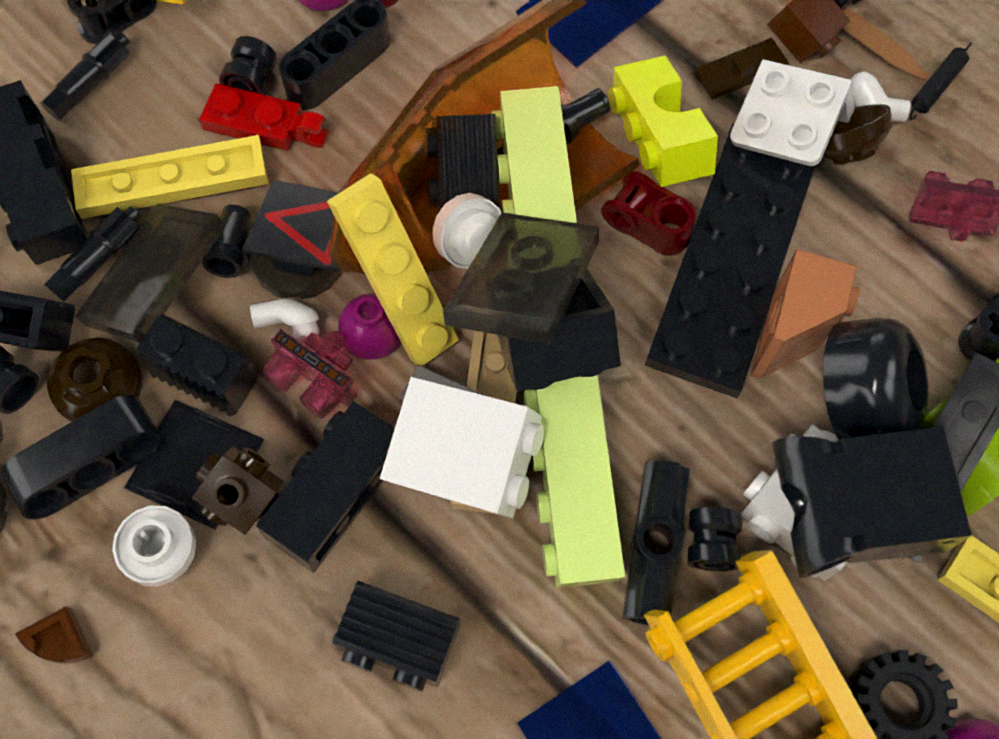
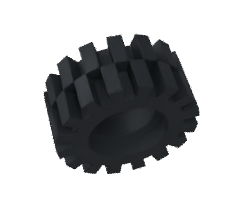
(912, 671)

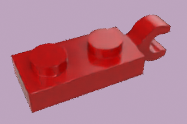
(248, 114)

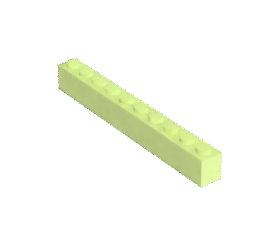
(574, 449)

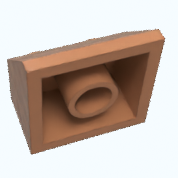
(803, 310)

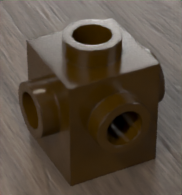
(236, 488)

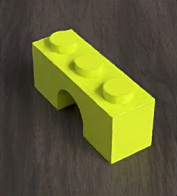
(669, 141)

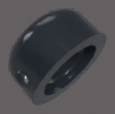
(874, 378)

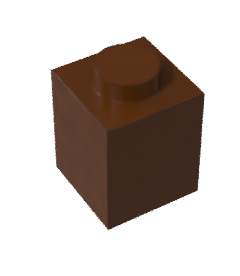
(809, 27)

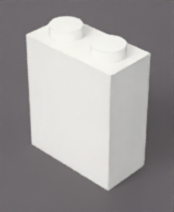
(463, 447)

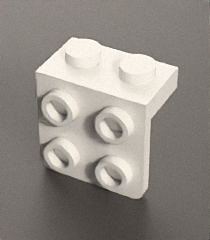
(792, 112)

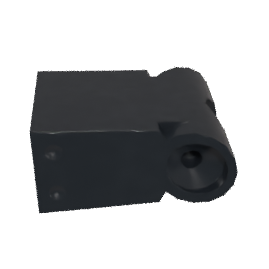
(870, 497)

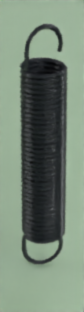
(940, 80)

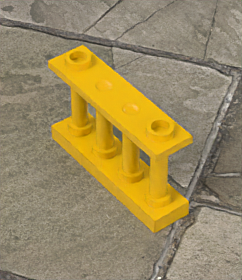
(789, 634)

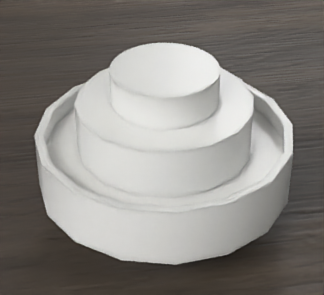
(463, 227)
(154, 546)

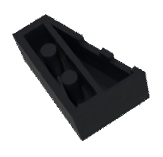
(35, 181)

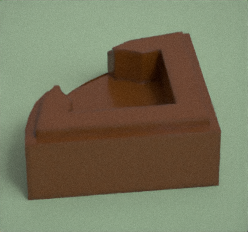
(56, 638)

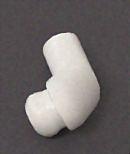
(869, 91)
(286, 311)

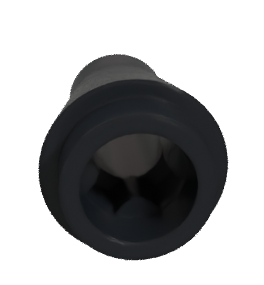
(226, 254)

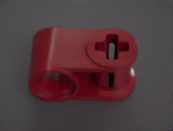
(646, 210)

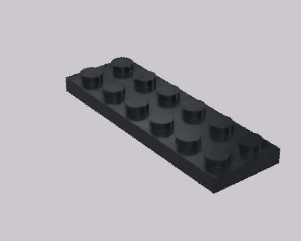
(730, 270)

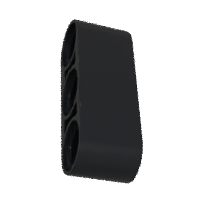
(335, 53)
(81, 456)

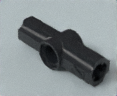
(659, 510)

